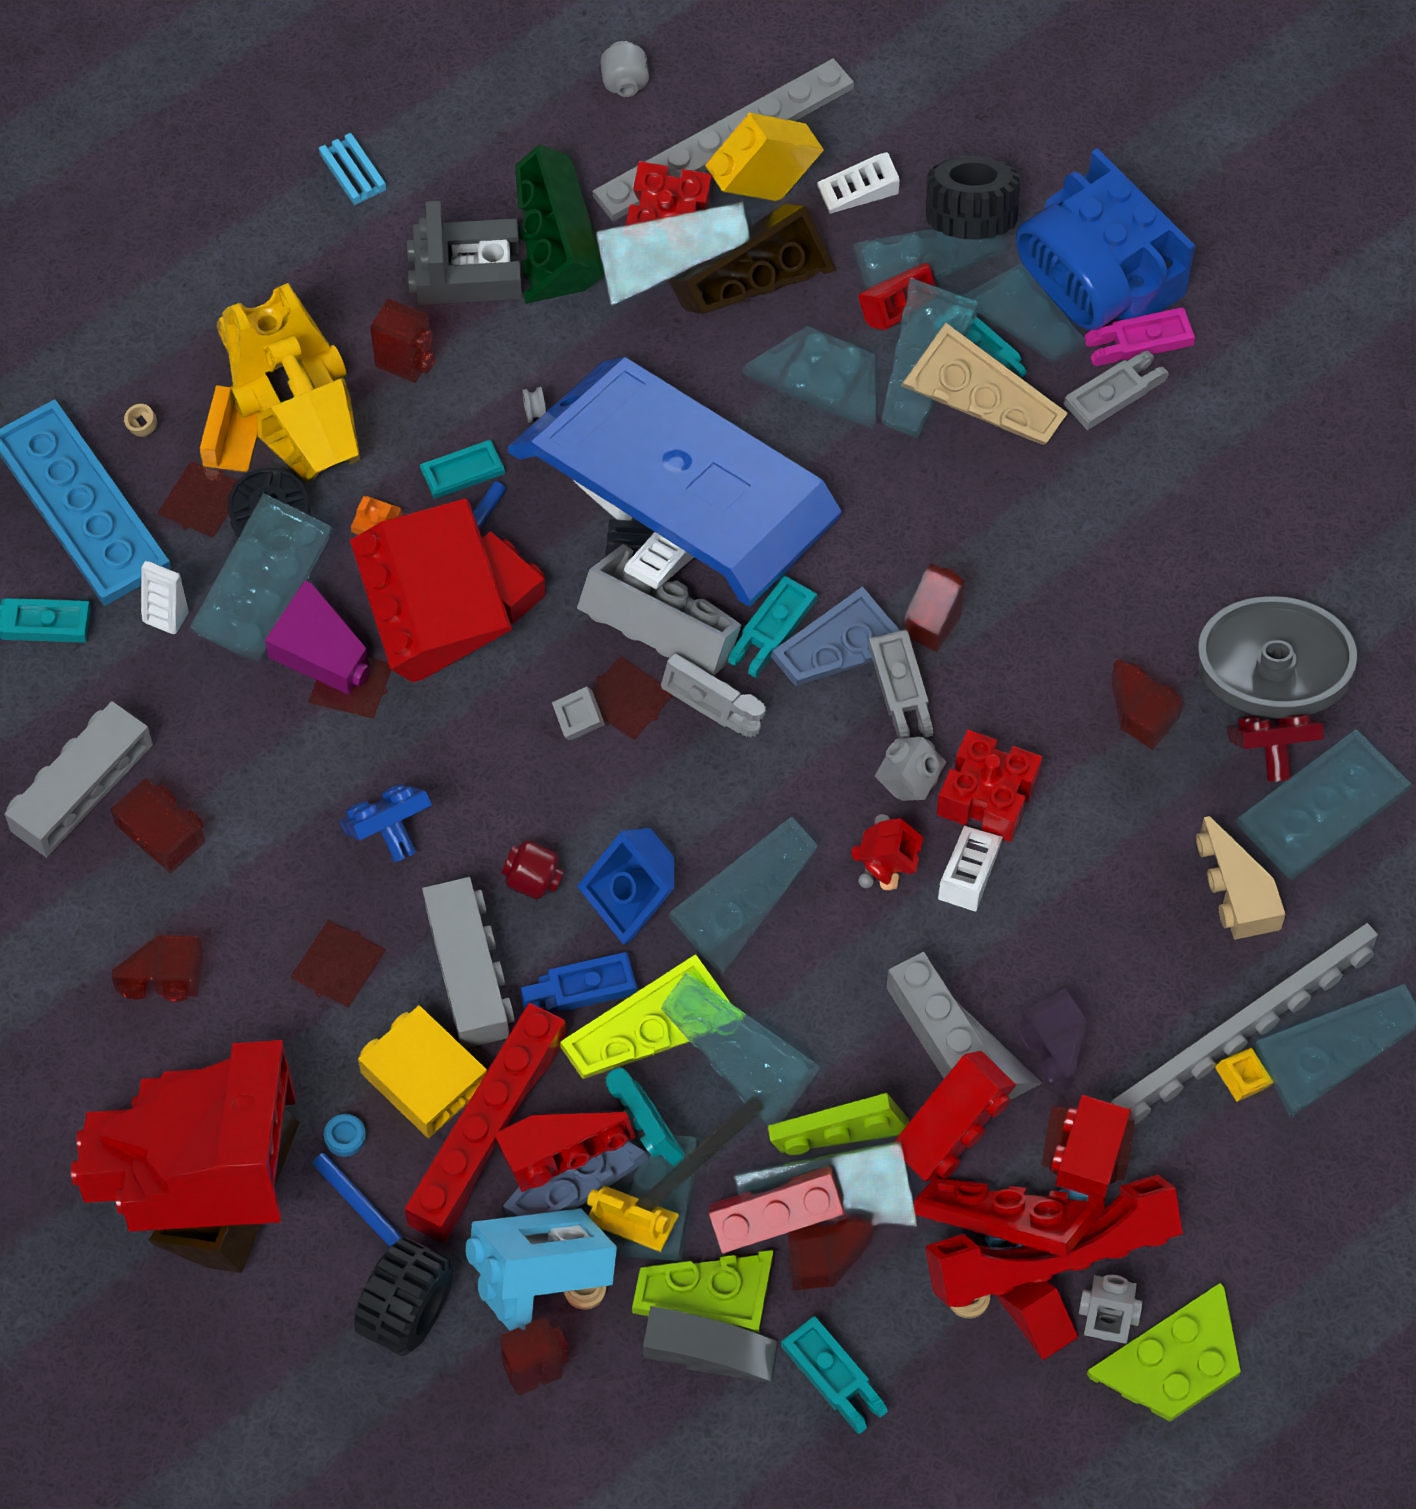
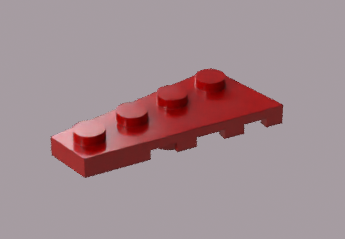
(1009, 1214)

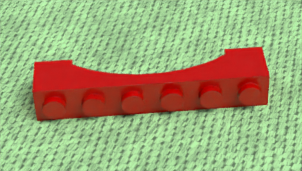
(457, 1166)
(1139, 1217)

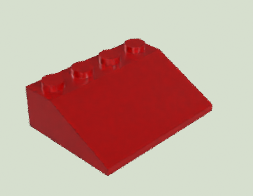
(430, 588)

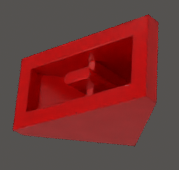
(1040, 1316)

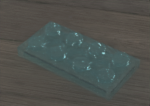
(261, 577)
(1323, 804)

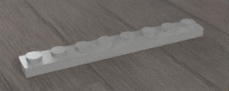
(786, 103)
(1259, 1016)

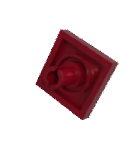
(1275, 737)

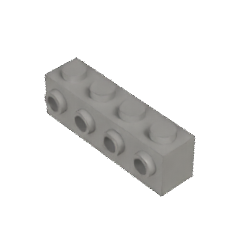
(78, 778)
(466, 962)

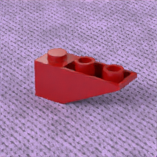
(559, 1142)

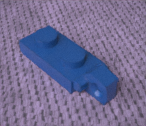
(582, 984)

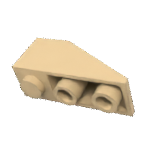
(1251, 894)

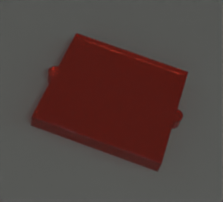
(199, 499)
(629, 697)
(362, 700)
(338, 963)

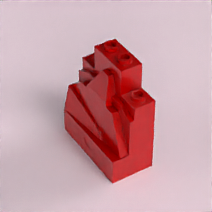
(192, 1144)

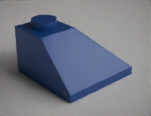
(630, 881)

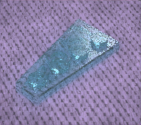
(893, 255)
(868, 1179)

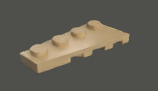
(977, 384)

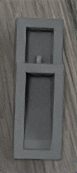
(708, 1345)

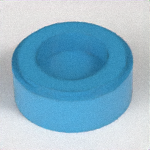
(344, 1135)

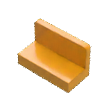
(228, 437)

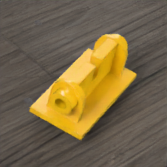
(619, 1215)

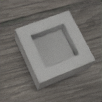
(578, 713)

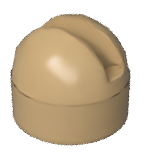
(132, 424)

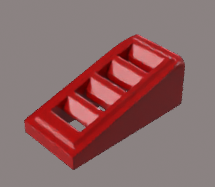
(877, 302)

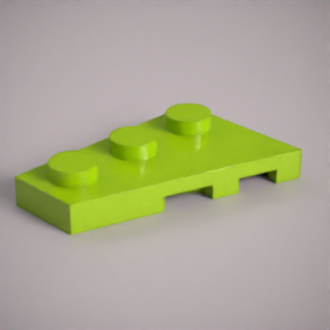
(847, 1123)
(720, 1290)

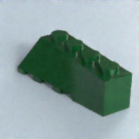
(555, 227)

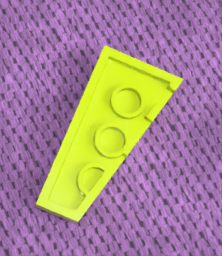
(634, 1026)

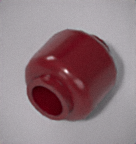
(532, 869)

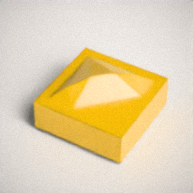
(1244, 1074)

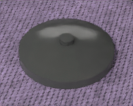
(1277, 657)

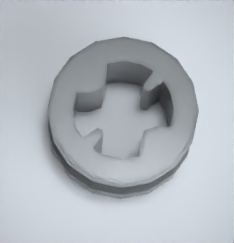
(533, 404)

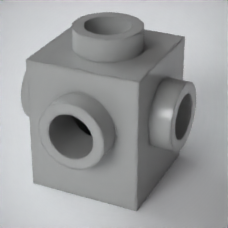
(910, 768)
(1110, 1308)

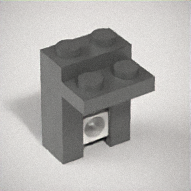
(470, 249)

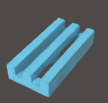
(339, 148)

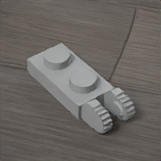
(1114, 390)
(900, 681)
(713, 696)

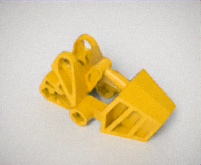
(317, 423)

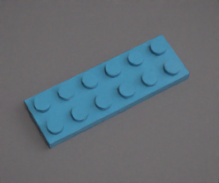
(79, 501)

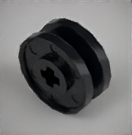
(271, 481)

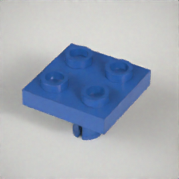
(387, 818)

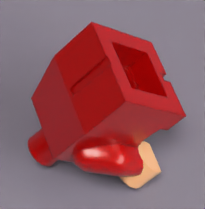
(889, 849)

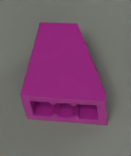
(318, 642)

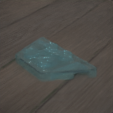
(821, 373)

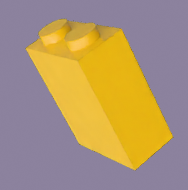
(764, 157)
(421, 1070)

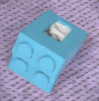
(537, 1257)

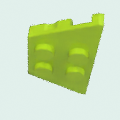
(1176, 1359)

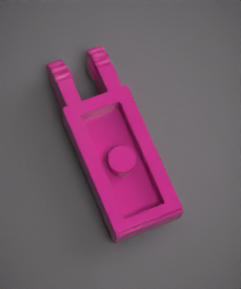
(1150, 332)

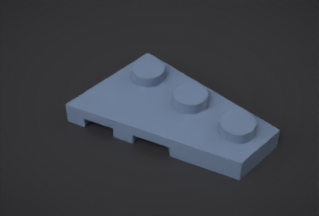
(834, 640)
(573, 1187)

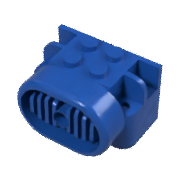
(1105, 249)

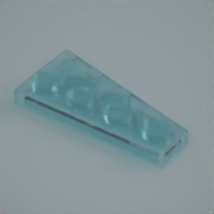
(660, 248)
(921, 320)
(738, 899)
(1330, 1048)
(741, 1049)

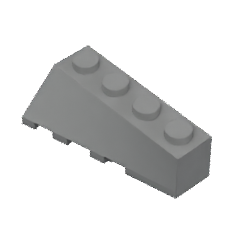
(659, 616)
(945, 1025)

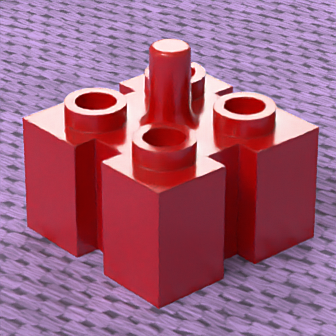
(667, 195)
(989, 785)

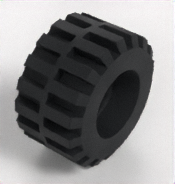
(972, 197)
(403, 1296)

